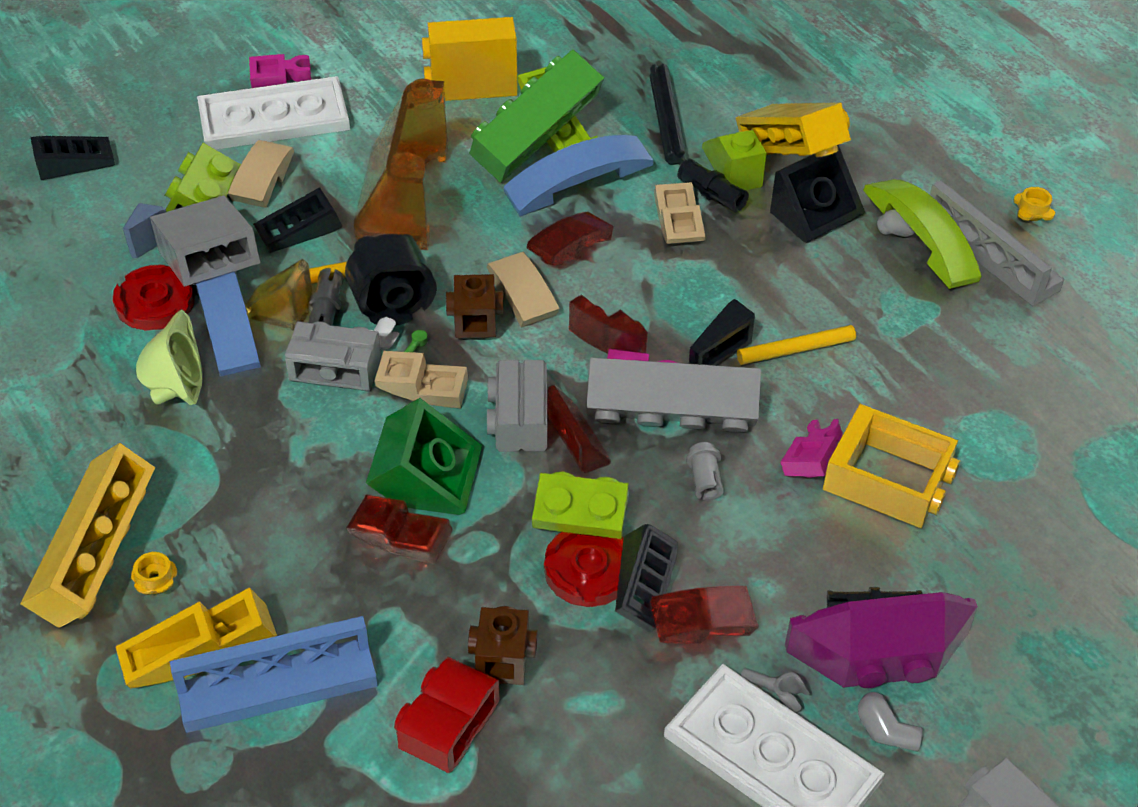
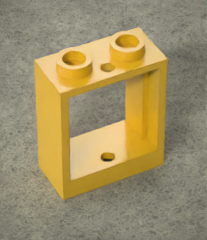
(899, 439)

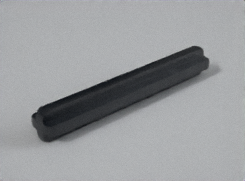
(667, 114)

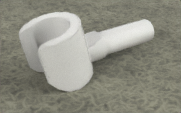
(386, 336)

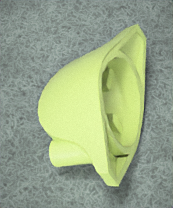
(172, 363)

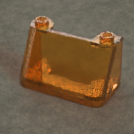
(396, 171)

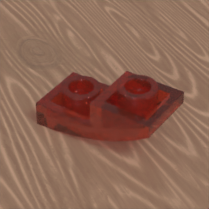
(566, 238)
(605, 332)
(392, 528)
(697, 612)

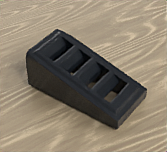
(70, 154)
(317, 217)
(724, 335)
(659, 552)

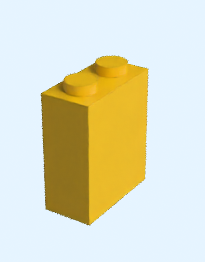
(472, 57)

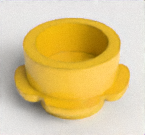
(150, 565)

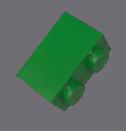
(424, 460)

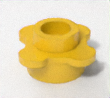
(1034, 204)

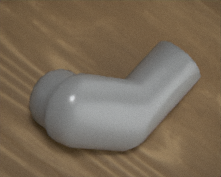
(893, 223)
(884, 727)

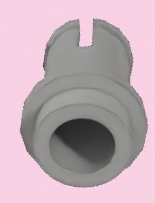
(704, 462)

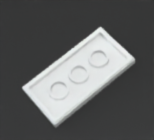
(273, 113)
(768, 748)

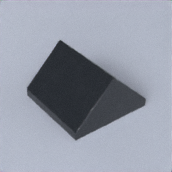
(815, 195)

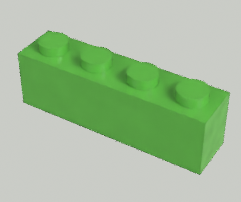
(535, 115)

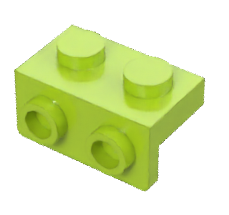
(205, 177)
(580, 505)

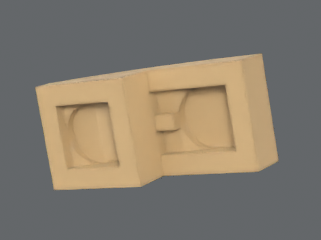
(259, 172)
(678, 213)
(523, 289)
(411, 378)

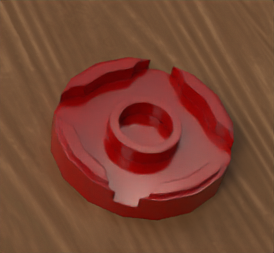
(151, 297)
(583, 568)

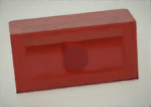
(575, 431)

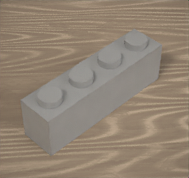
(673, 393)

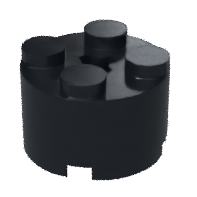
(390, 277)

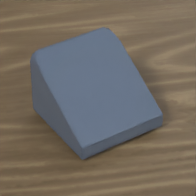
(139, 229)

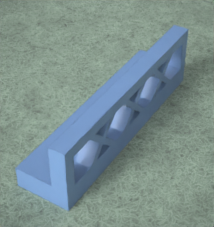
(276, 678)

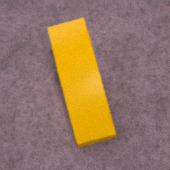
(192, 632)

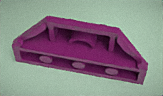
(882, 638)

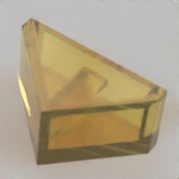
(283, 297)

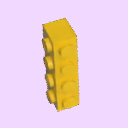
(798, 127)
(88, 537)

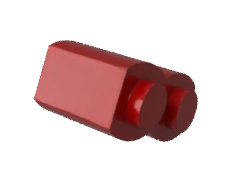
(447, 714)

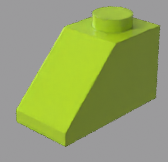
(738, 158)

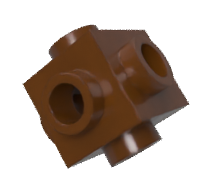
(474, 298)
(503, 643)

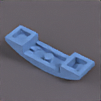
(573, 165)
(228, 324)

